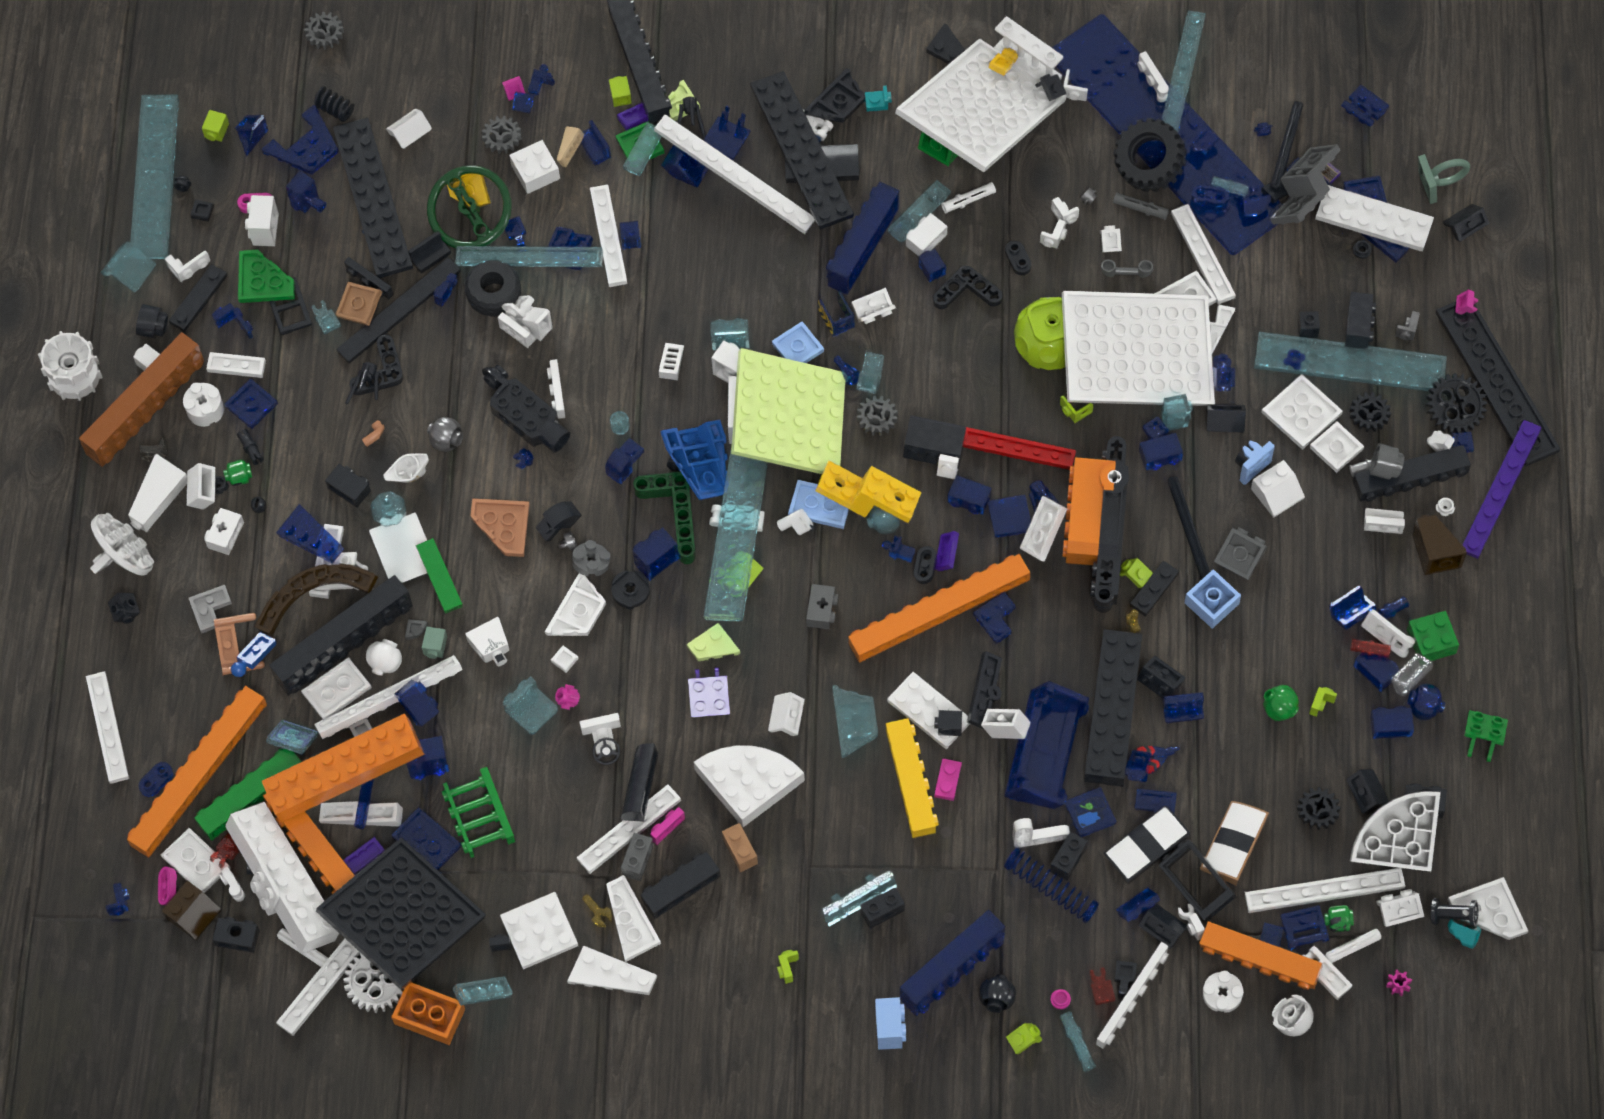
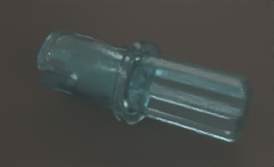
(1230, 186)

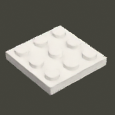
(1302, 411)
(539, 930)

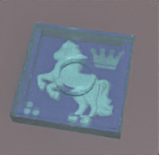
(292, 737)

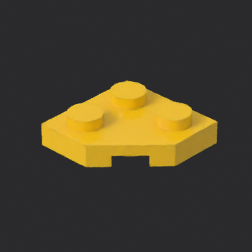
(475, 188)

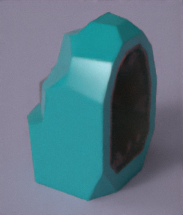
(1464, 932)

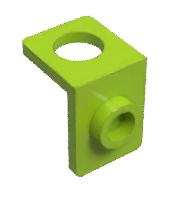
(1070, 412)

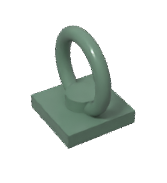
(1431, 179)

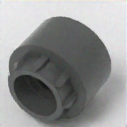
(1386, 462)

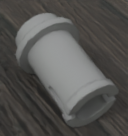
(1360, 467)

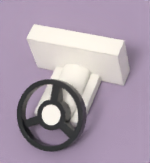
(602, 735)

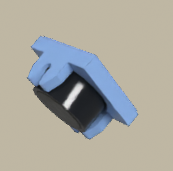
(1253, 460)

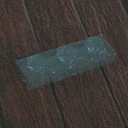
(642, 150)
(482, 990)

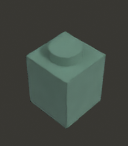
(434, 642)

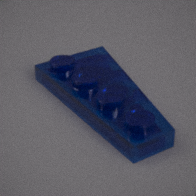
(309, 535)

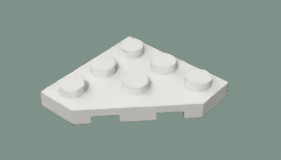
(1496, 909)

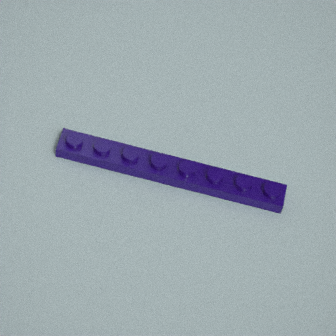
(1501, 488)

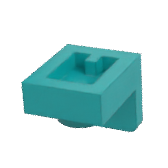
(878, 100)

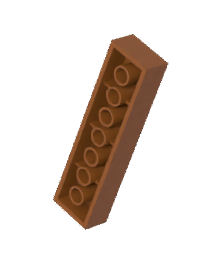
(142, 399)

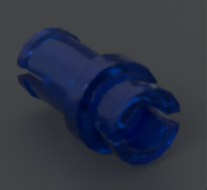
(1391, 609)

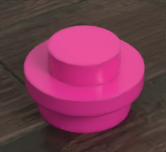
(1060, 999)

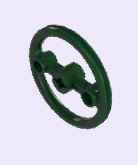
(449, 179)

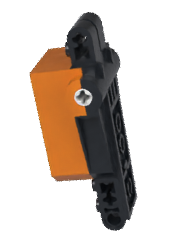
(1098, 519)

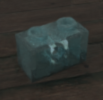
(1176, 412)

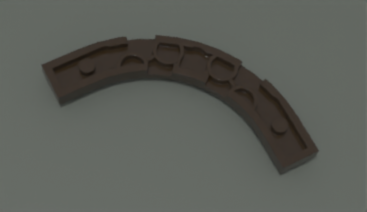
(306, 581)

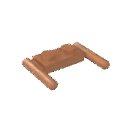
(228, 642)

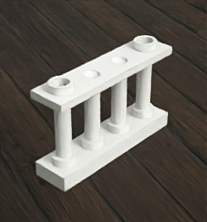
(1032, 52)

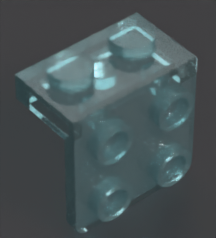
(529, 706)

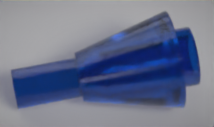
(849, 373)

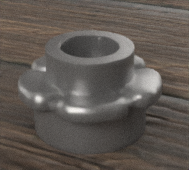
(1088, 196)

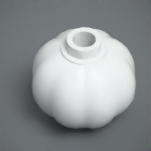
(383, 657)

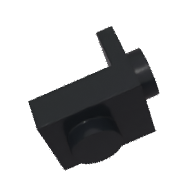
(1052, 86)

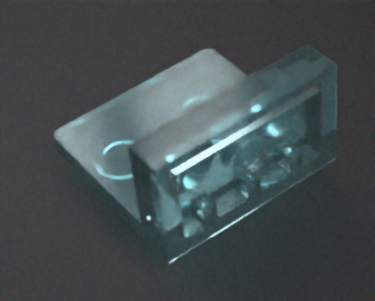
(129, 266)

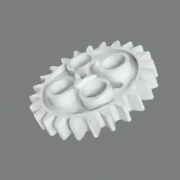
(363, 968)

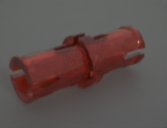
(1370, 648)

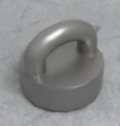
(569, 541)

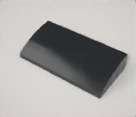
(842, 160)

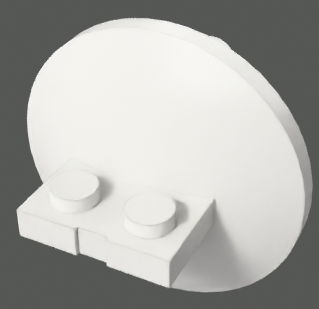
(119, 546)

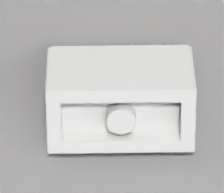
(409, 128)
(1384, 521)
(786, 713)

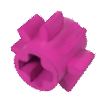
(567, 697)
(1395, 986)

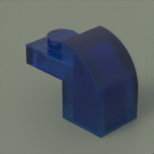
(621, 460)

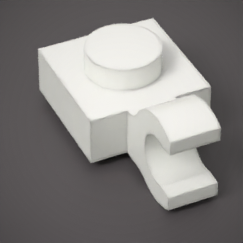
(1194, 924)

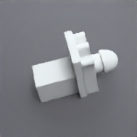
(1440, 441)

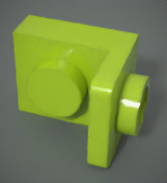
(1322, 695)

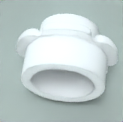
(1445, 502)

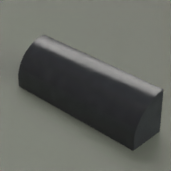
(640, 783)

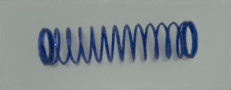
(1012, 858)

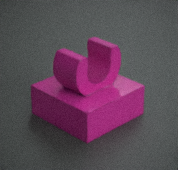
(512, 86)
(1465, 302)

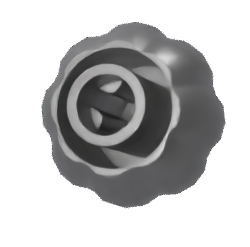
(445, 432)

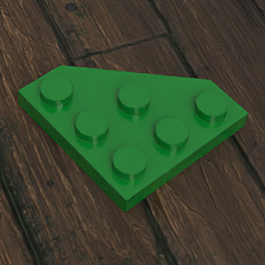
(262, 279)

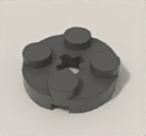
(590, 550)

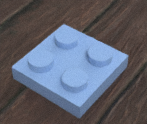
(798, 344)

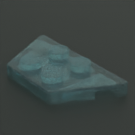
(854, 719)

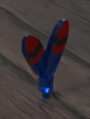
(1159, 754)

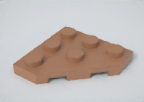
(503, 523)

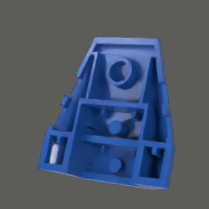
(700, 457)

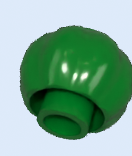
(1281, 702)

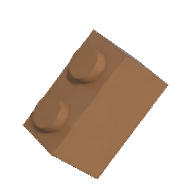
(739, 847)

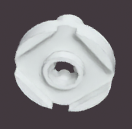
(1222, 980)

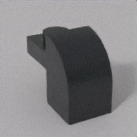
(558, 517)

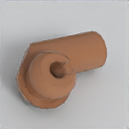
(375, 435)

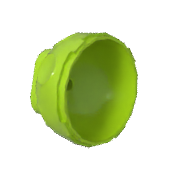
(1039, 340)

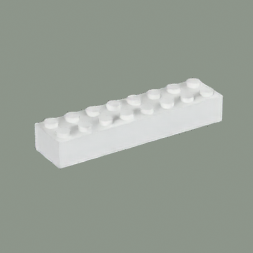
(264, 843)

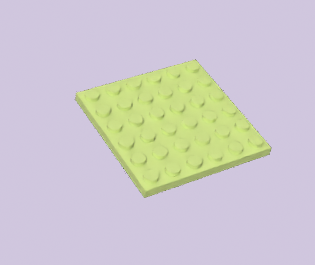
(787, 412)

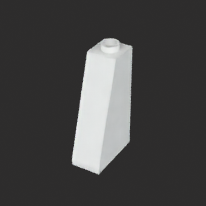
(156, 493)

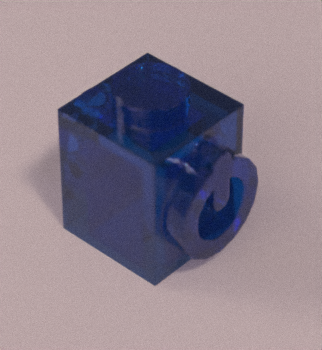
(1223, 377)

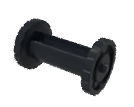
(1455, 912)

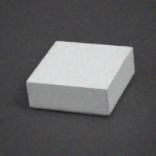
(564, 659)

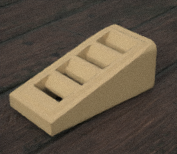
(570, 143)

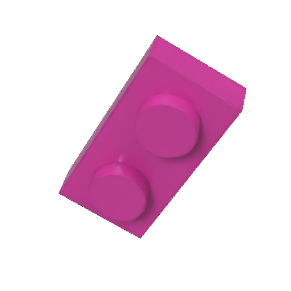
(948, 779)
(671, 821)

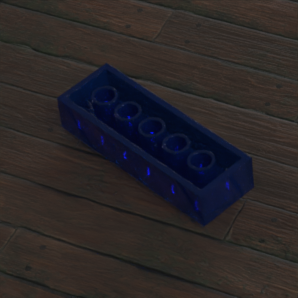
(862, 238)
(952, 963)

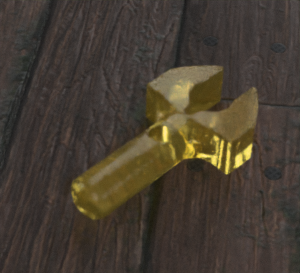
(1132, 620)
(597, 911)

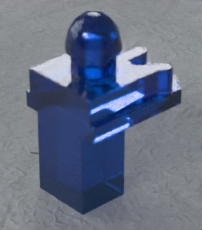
(539, 77)
(898, 550)

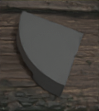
(415, 628)

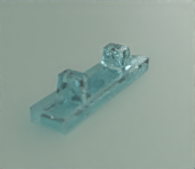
(920, 208)
(851, 902)

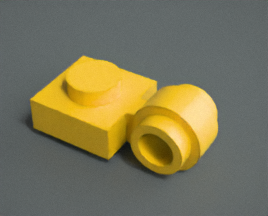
(1003, 62)

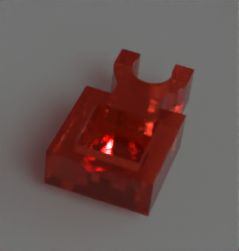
(225, 849)
(1102, 989)

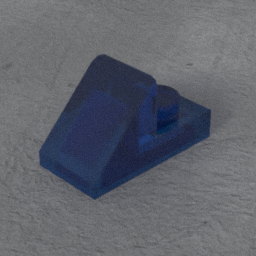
(1138, 766)

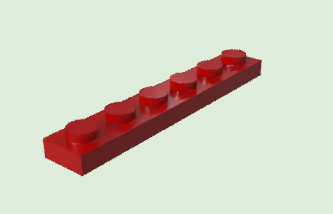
(1019, 448)

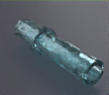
(1074, 1033)

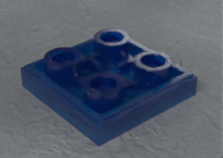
(1009, 515)

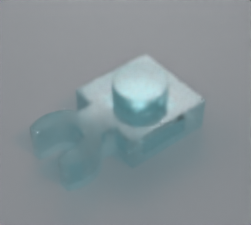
(326, 319)

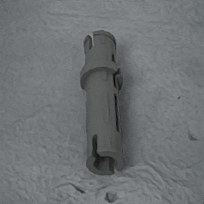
(1141, 206)

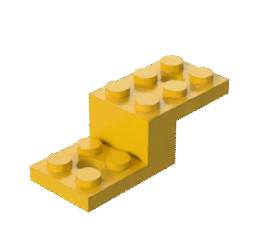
(863, 493)

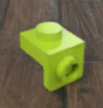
(1136, 571)
(784, 969)
(1024, 1037)

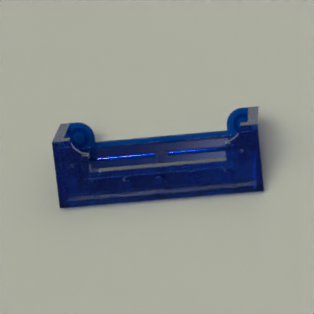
(1045, 752)

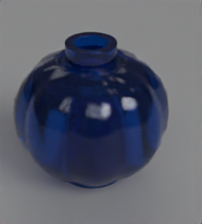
(1426, 701)

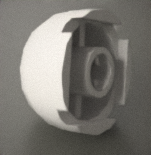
(1293, 1016)

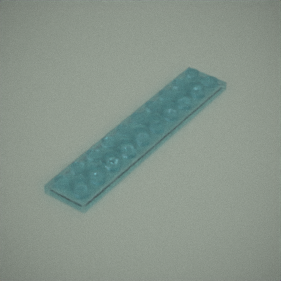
(154, 174)
(1336, 361)
(735, 539)

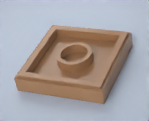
(358, 303)

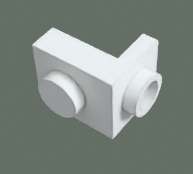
(1054, 239)
(520, 307)
(947, 466)

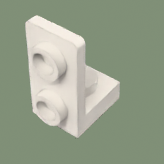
(186, 271)

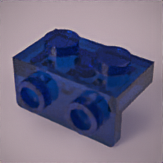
(1351, 608)

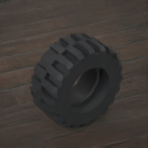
(1140, 134)

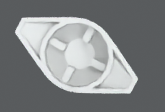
(407, 468)

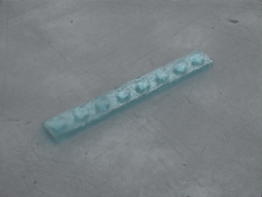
(1183, 68)
(531, 256)

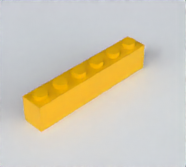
(910, 778)

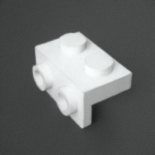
(873, 305)

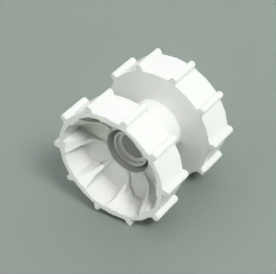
(67, 350)

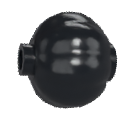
(997, 993)

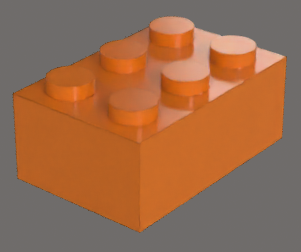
(428, 1013)

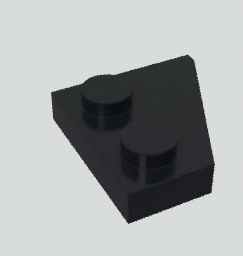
(945, 45)

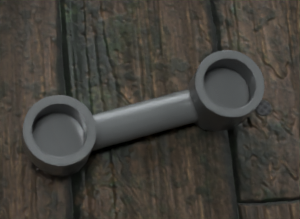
(1109, 269)

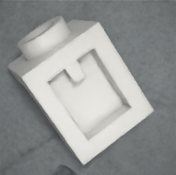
(1062, 212)
(1110, 239)

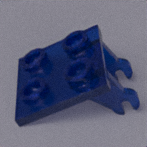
(727, 136)

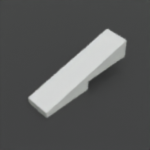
(345, 813)

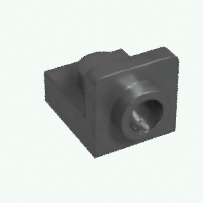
(1408, 331)

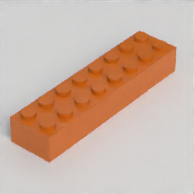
(343, 767)

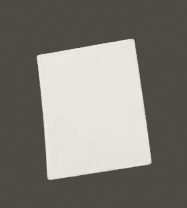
(398, 548)

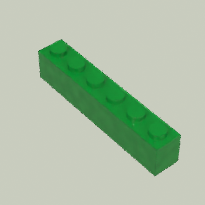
(243, 795)

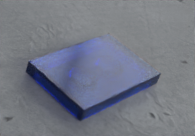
(427, 838)

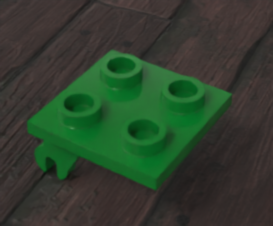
(1487, 728)

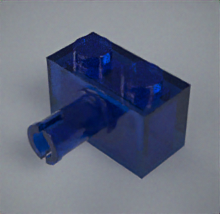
(304, 194)

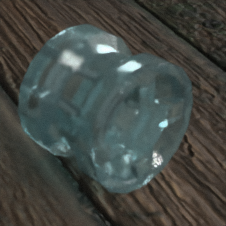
(619, 418)

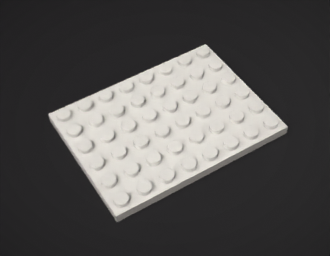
(978, 109)
(1137, 347)

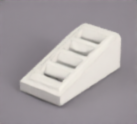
(670, 373)

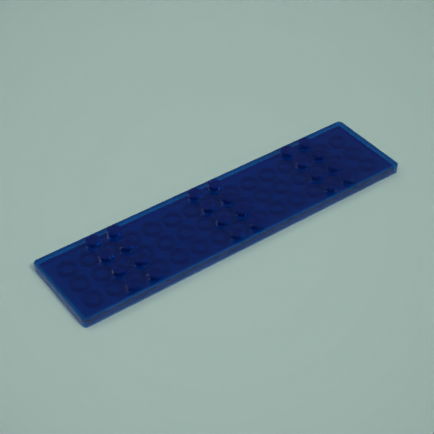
(1108, 67)

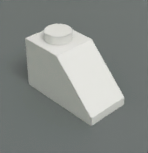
(538, 322)

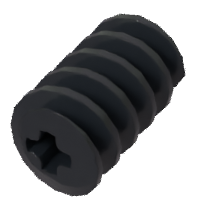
(333, 105)

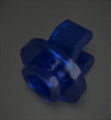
(526, 458)

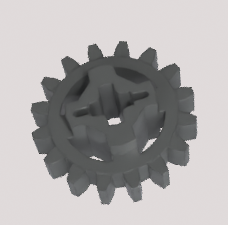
(330, 24)
(503, 132)
(874, 422)

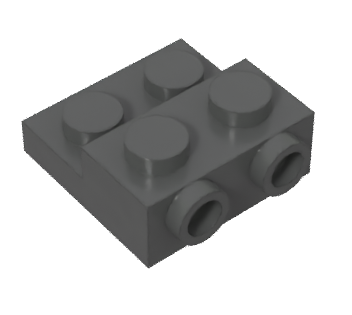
(1241, 553)

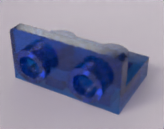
(1183, 707)

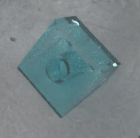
(731, 331)

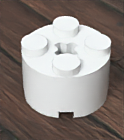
(203, 404)

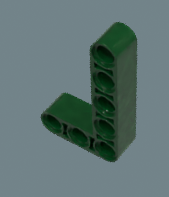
(680, 509)

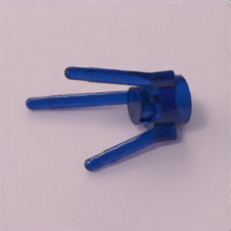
(1038, 490)

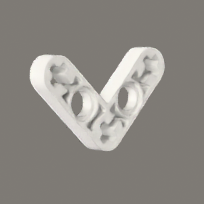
(1025, 835)

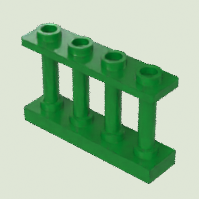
(490, 798)

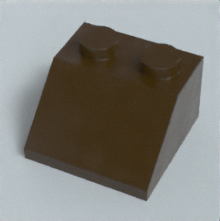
(191, 910)

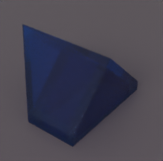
(251, 131)

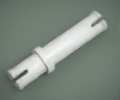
(949, 205)

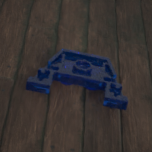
(310, 150)

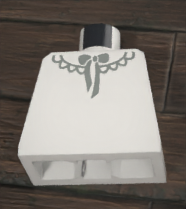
(489, 641)

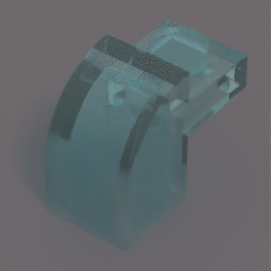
(871, 372)

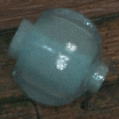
(388, 509)
(882, 521)

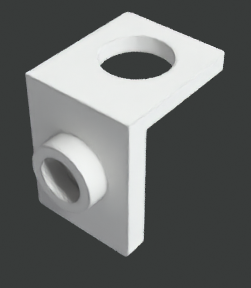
(1074, 92)

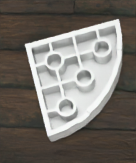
(748, 779)
(1400, 833)

